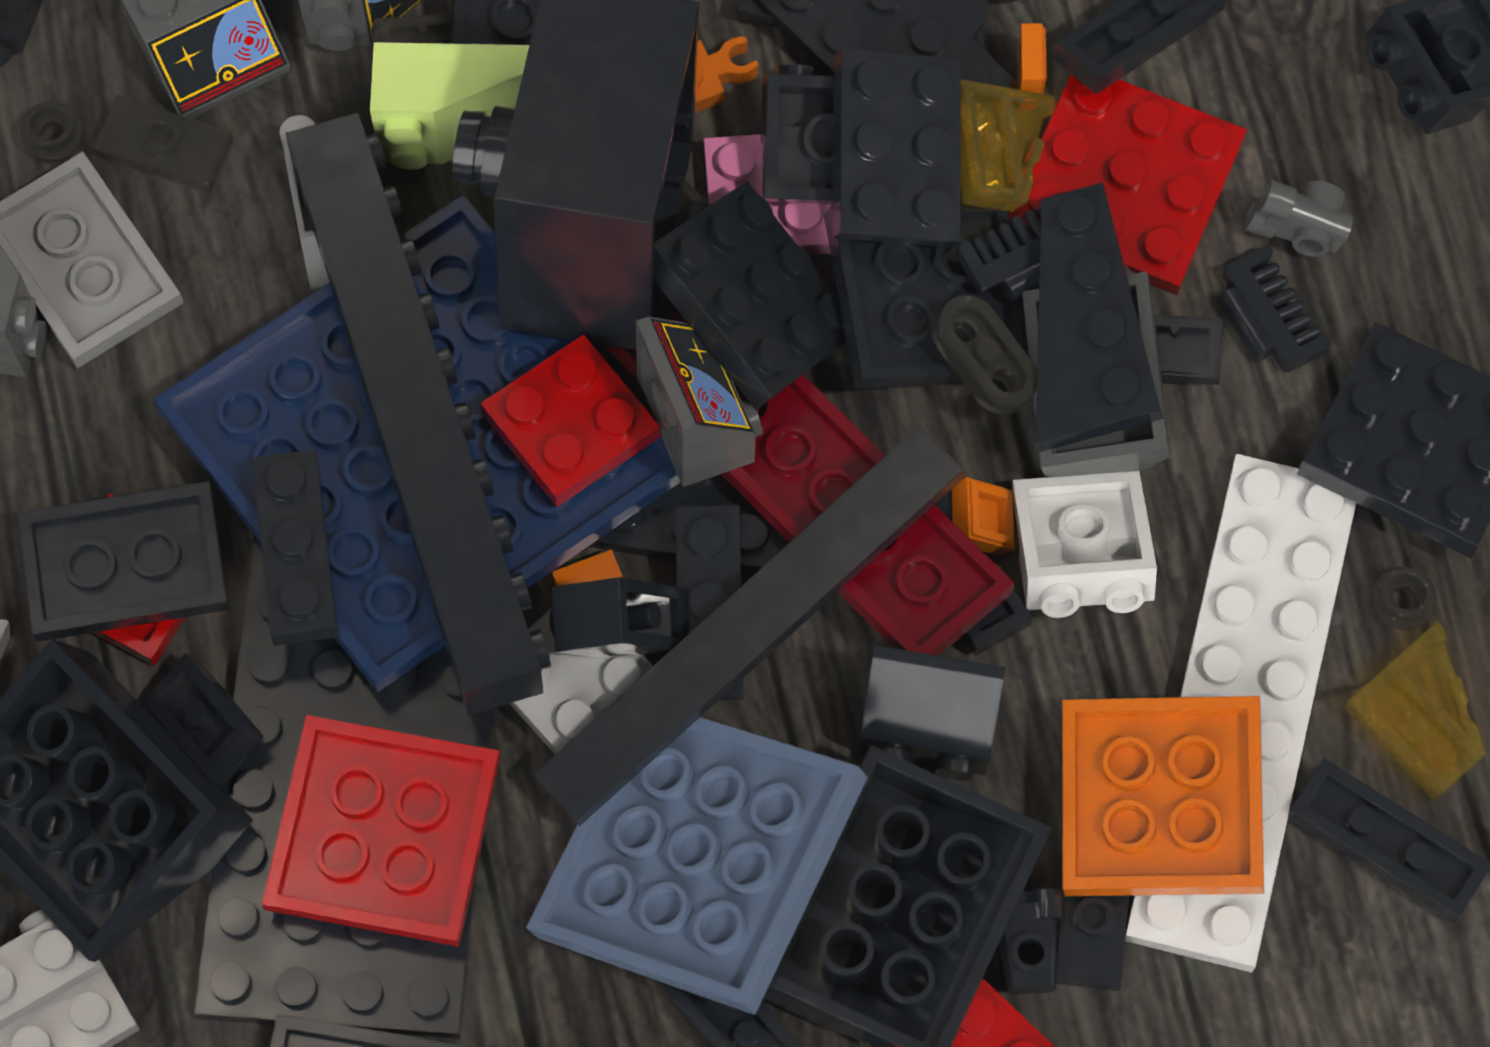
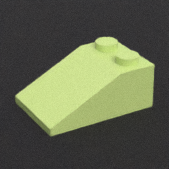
(426, 88)

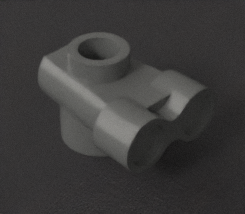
(1305, 215)

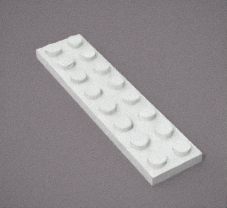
(1263, 637)

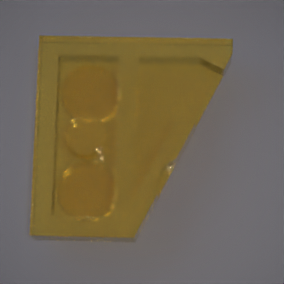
(1000, 143)
(1422, 715)

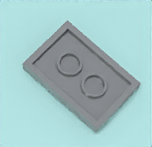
(83, 260)

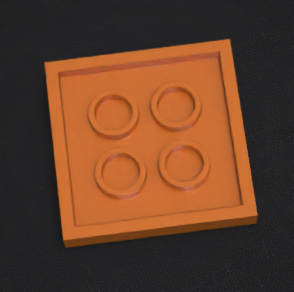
(1162, 796)

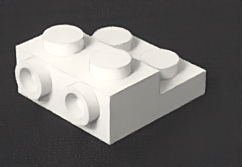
(1084, 542)

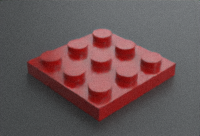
(1156, 164)
(382, 830)

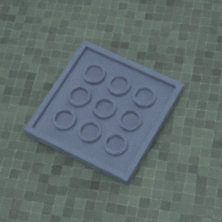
(702, 863)

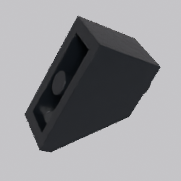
(618, 617)

